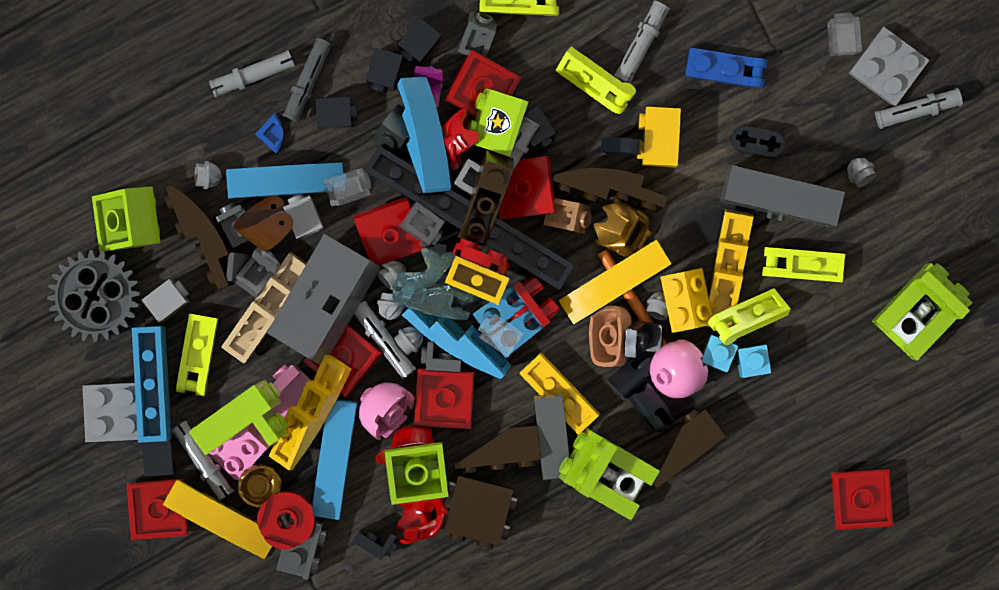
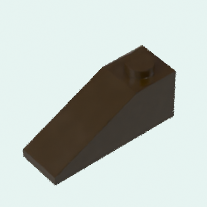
(690, 442)

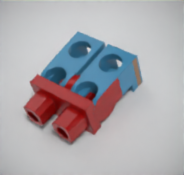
(521, 309)

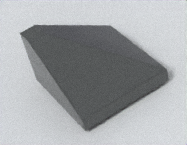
(236, 262)

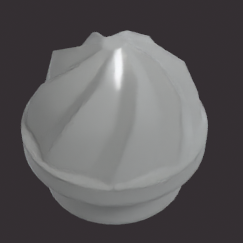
(860, 171)
(207, 175)
(390, 272)
(657, 306)
(388, 307)
(409, 339)

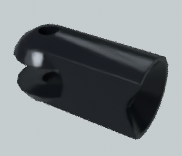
(632, 374)
(650, 403)

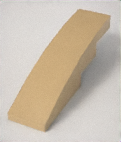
(262, 311)

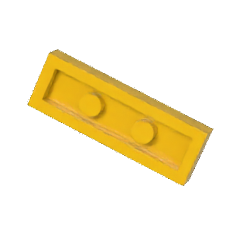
(548, 380)

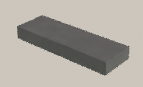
(551, 433)

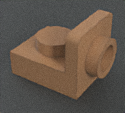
(569, 216)

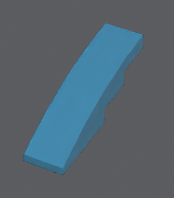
(425, 134)
(280, 180)
(461, 344)
(334, 460)

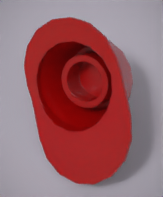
(408, 437)

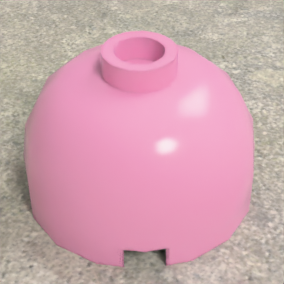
(678, 369)
(384, 408)

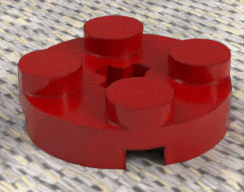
(491, 260)
(272, 528)

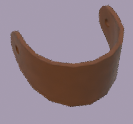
(262, 225)

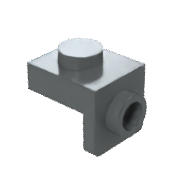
(257, 272)

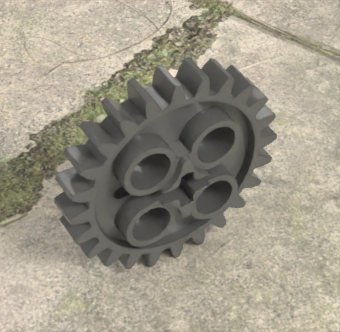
(71, 283)

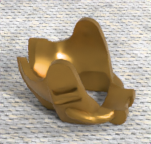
(619, 227)

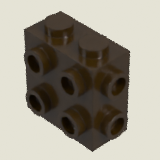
(479, 511)

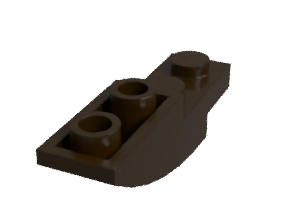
(598, 181)
(196, 224)

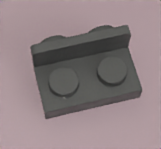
(302, 559)

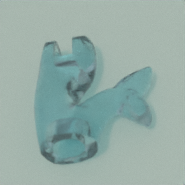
(412, 292)

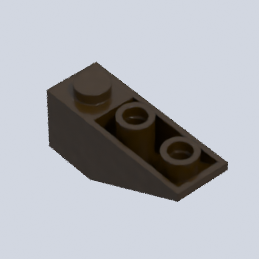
(486, 197)
(510, 446)

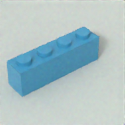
(151, 384)

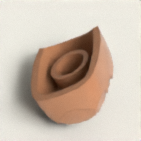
(608, 335)

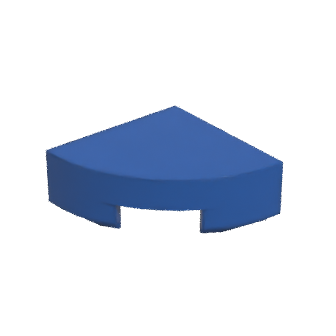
(272, 133)

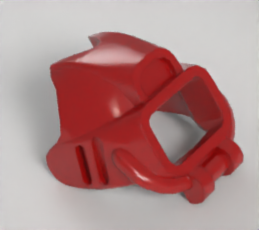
(457, 137)
(418, 521)

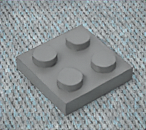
(888, 66)
(110, 412)

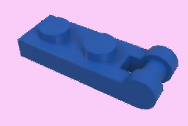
(725, 68)

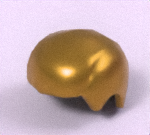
(258, 484)

